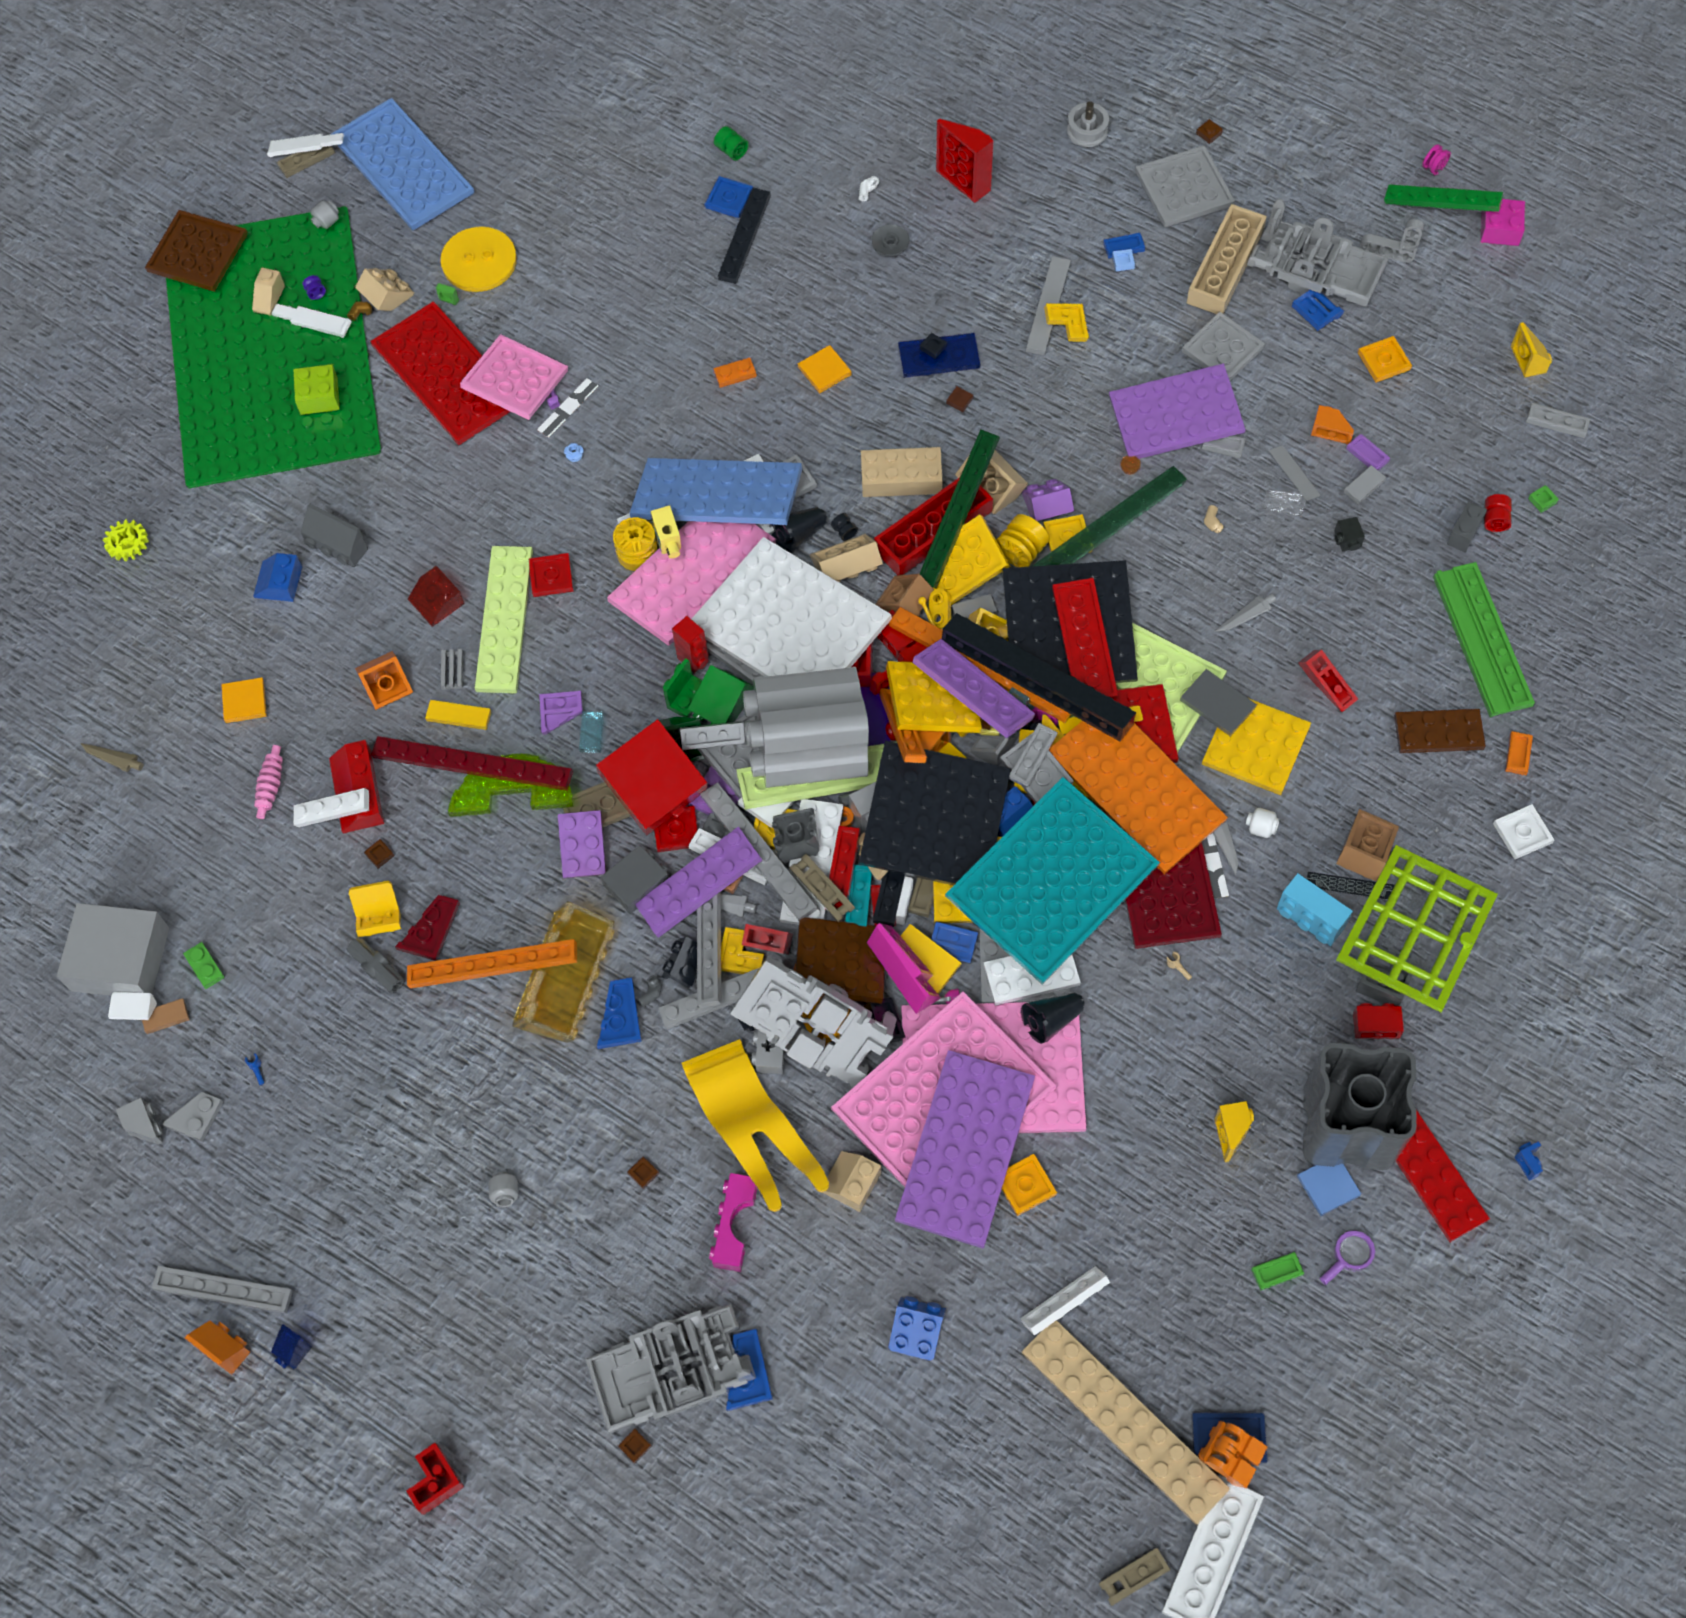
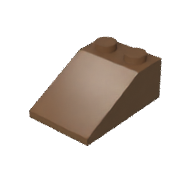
(1367, 845)

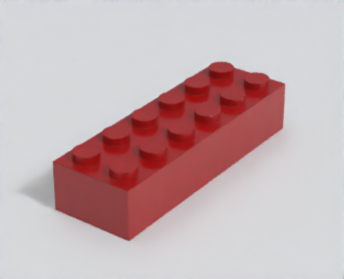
(910, 538)

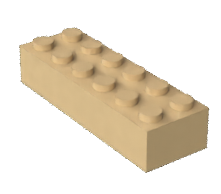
(1226, 259)

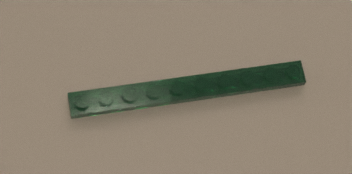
(1115, 519)

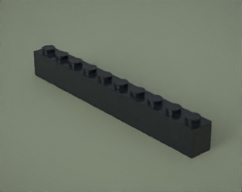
(1039, 677)

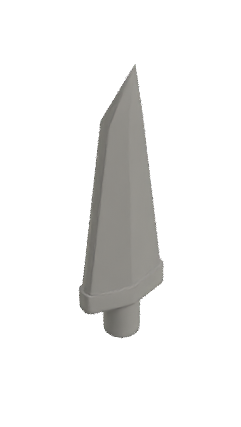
(1252, 610)
(1225, 842)
(736, 904)

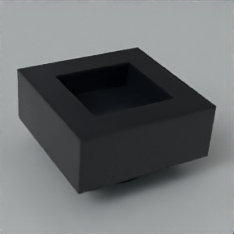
(933, 345)

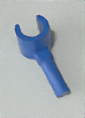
(255, 1067)

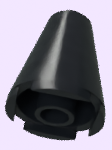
(799, 529)
(1051, 1014)

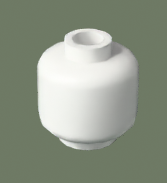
(1262, 822)

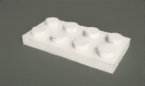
(1012, 982)

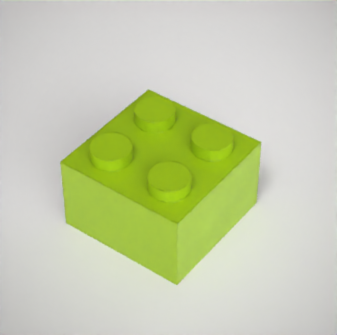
(316, 389)

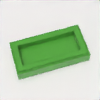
(1277, 1271)

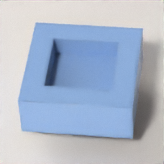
(1123, 260)

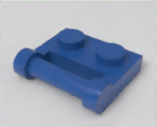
(1314, 311)

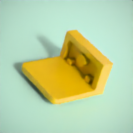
(375, 908)

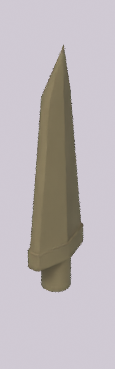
(119, 759)

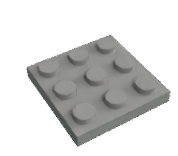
(1224, 343)

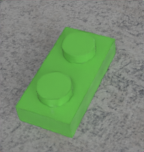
(203, 965)

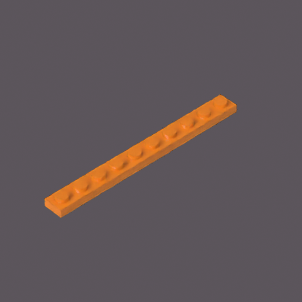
(929, 634)

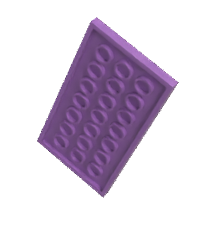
(965, 1149)

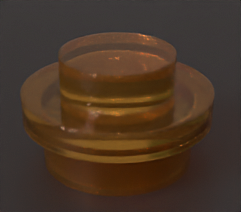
(1130, 465)

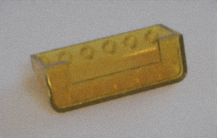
(557, 994)

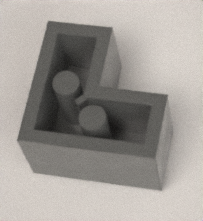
(1381, 992)

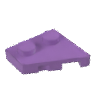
(558, 709)

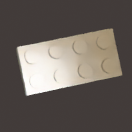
(901, 472)

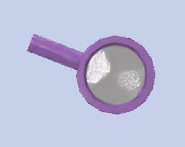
(1353, 1252)

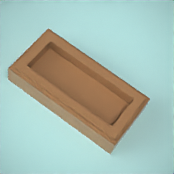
(166, 1016)

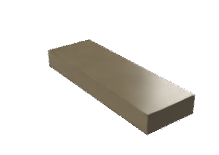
(299, 161)

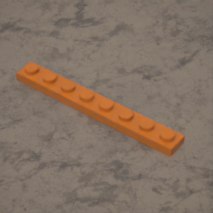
(492, 963)

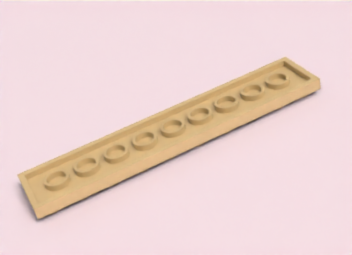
(1126, 1422)

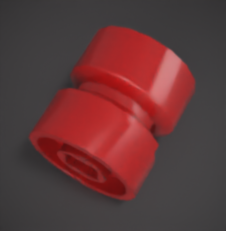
(1498, 513)

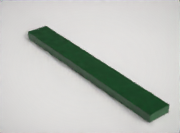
(959, 507)

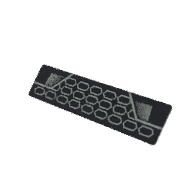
(1347, 885)

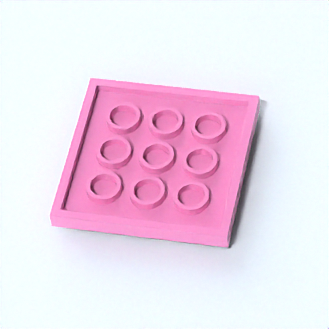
(514, 377)

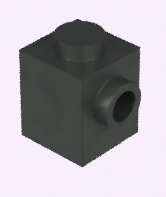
(1349, 534)

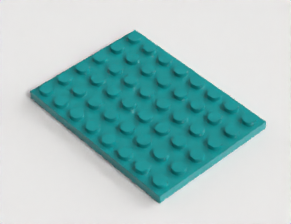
(1052, 880)

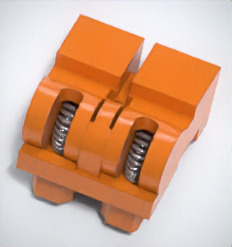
(1232, 1452)

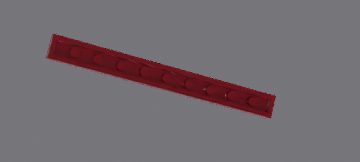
(472, 763)

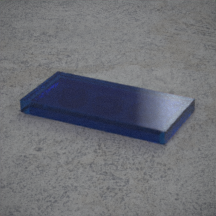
(957, 356)

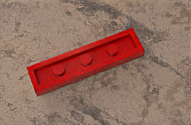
(844, 859)

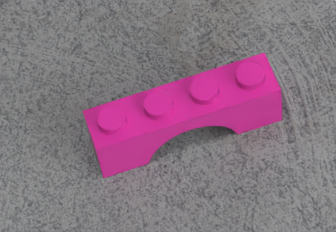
(728, 1251)

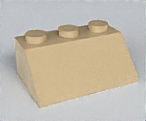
(1000, 482)
(848, 558)

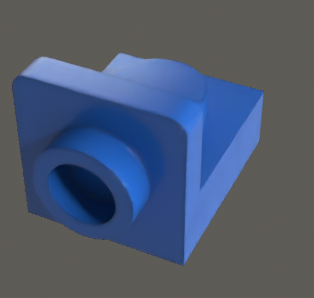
(1529, 1164)

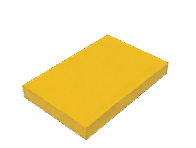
(934, 957)

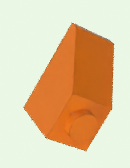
(1332, 425)

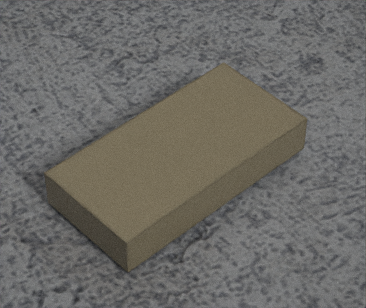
(922, 898)

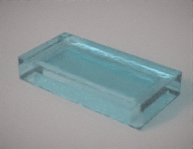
(591, 732)

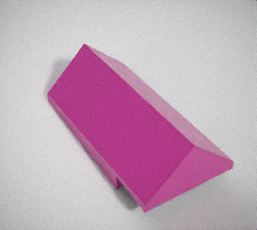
(903, 967)

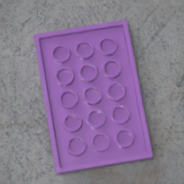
(1177, 412)

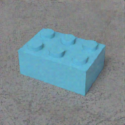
(1314, 910)

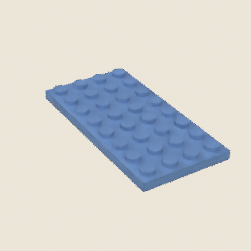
(403, 164)
(718, 490)

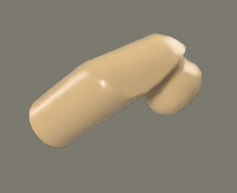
(1211, 521)

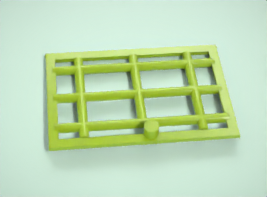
(1386, 911)

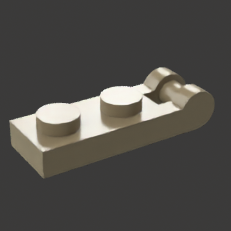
(1135, 1576)

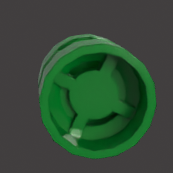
(731, 143)

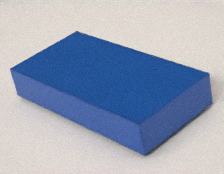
(1126, 242)

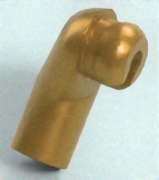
(359, 307)

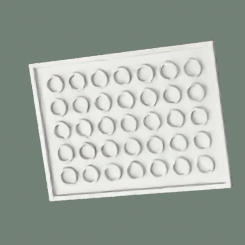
(788, 616)

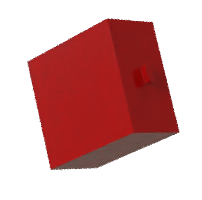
(652, 777)

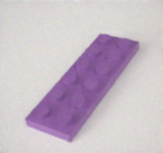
(973, 688)
(698, 882)

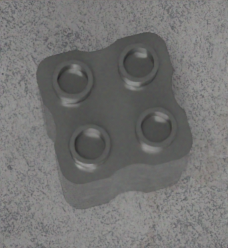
(1359, 1106)

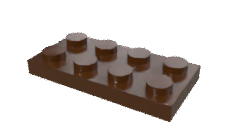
(1439, 731)

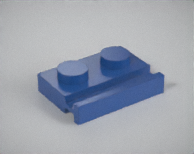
(955, 941)

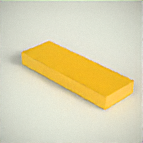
(458, 714)

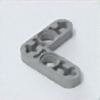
(1401, 251)

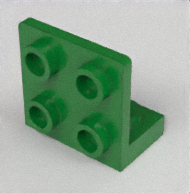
(681, 689)

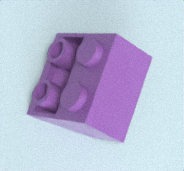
(1048, 499)

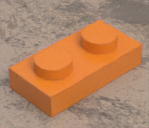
(734, 372)

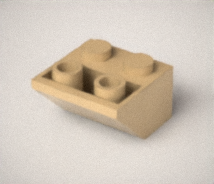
(383, 288)

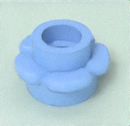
(573, 456)

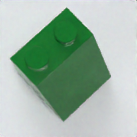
(719, 697)

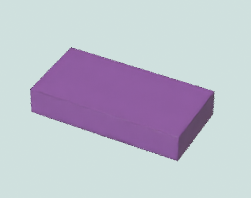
(1368, 452)

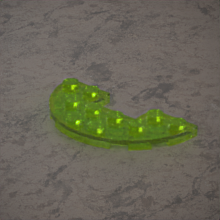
(476, 792)

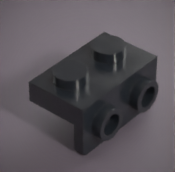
(682, 962)

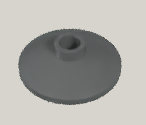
(890, 240)

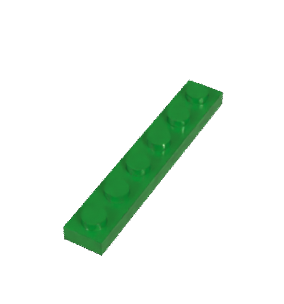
(1444, 198)

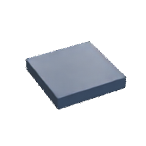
(1328, 1187)

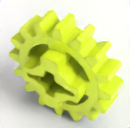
(125, 540)

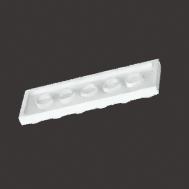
(827, 819)
(1213, 1555)

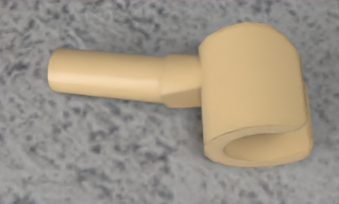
(1176, 964)

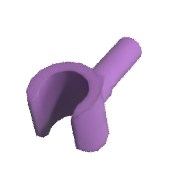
(553, 400)

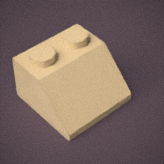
(852, 1179)

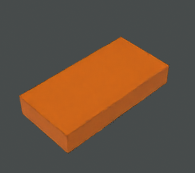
(1518, 753)

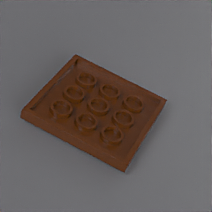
(196, 250)
(840, 956)

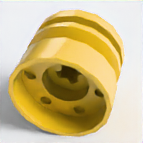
(1022, 540)
(634, 542)

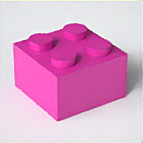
(1504, 226)

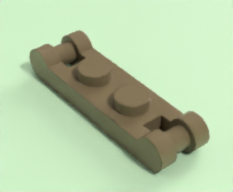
(821, 887)

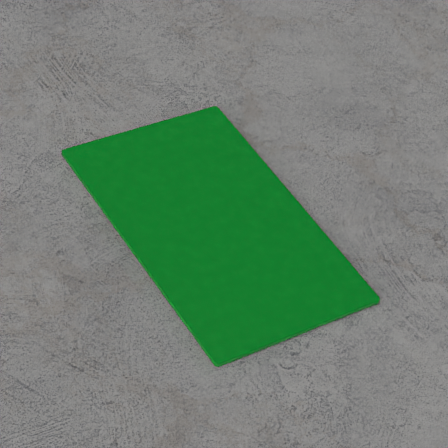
(240, 364)

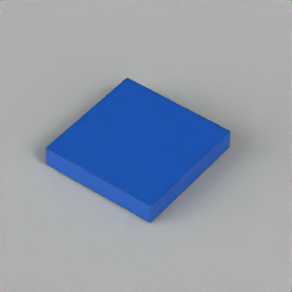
(728, 197)

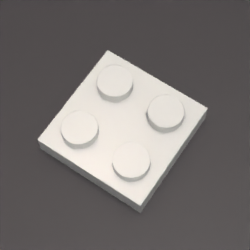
(1523, 831)

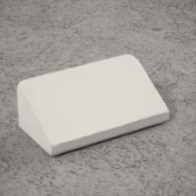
(131, 1006)

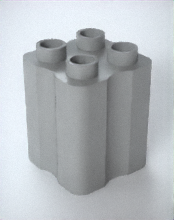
(807, 727)

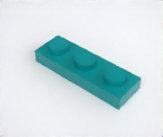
(860, 895)

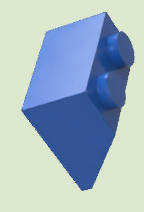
(278, 578)
(1014, 808)

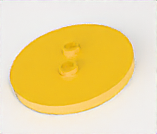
(478, 259)

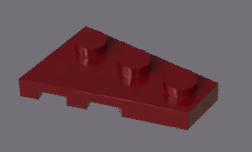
(431, 930)

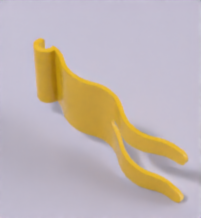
(739, 1108)

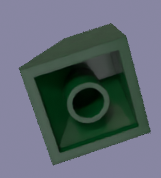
(673, 727)

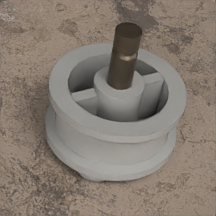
(1088, 124)

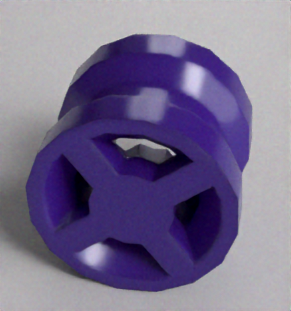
(314, 287)

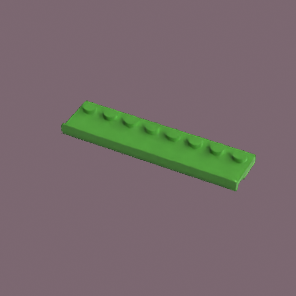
(1483, 639)

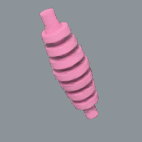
(268, 782)

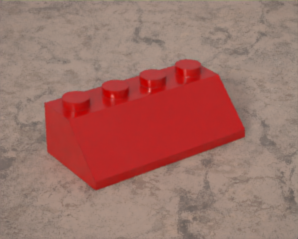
(353, 770)

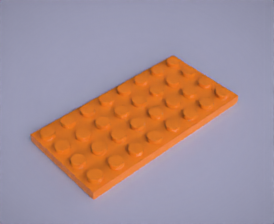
(1139, 790)

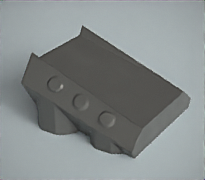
(795, 834)

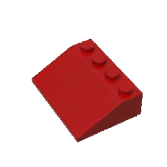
(964, 158)

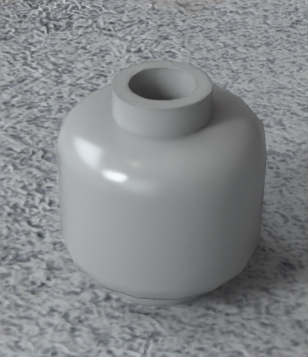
(324, 214)
(503, 1189)

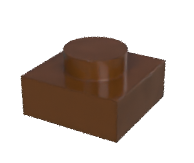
(1209, 131)

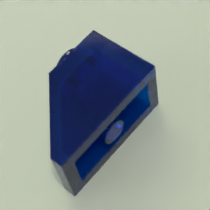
(289, 1348)

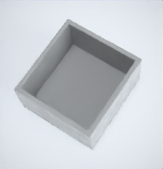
(112, 950)

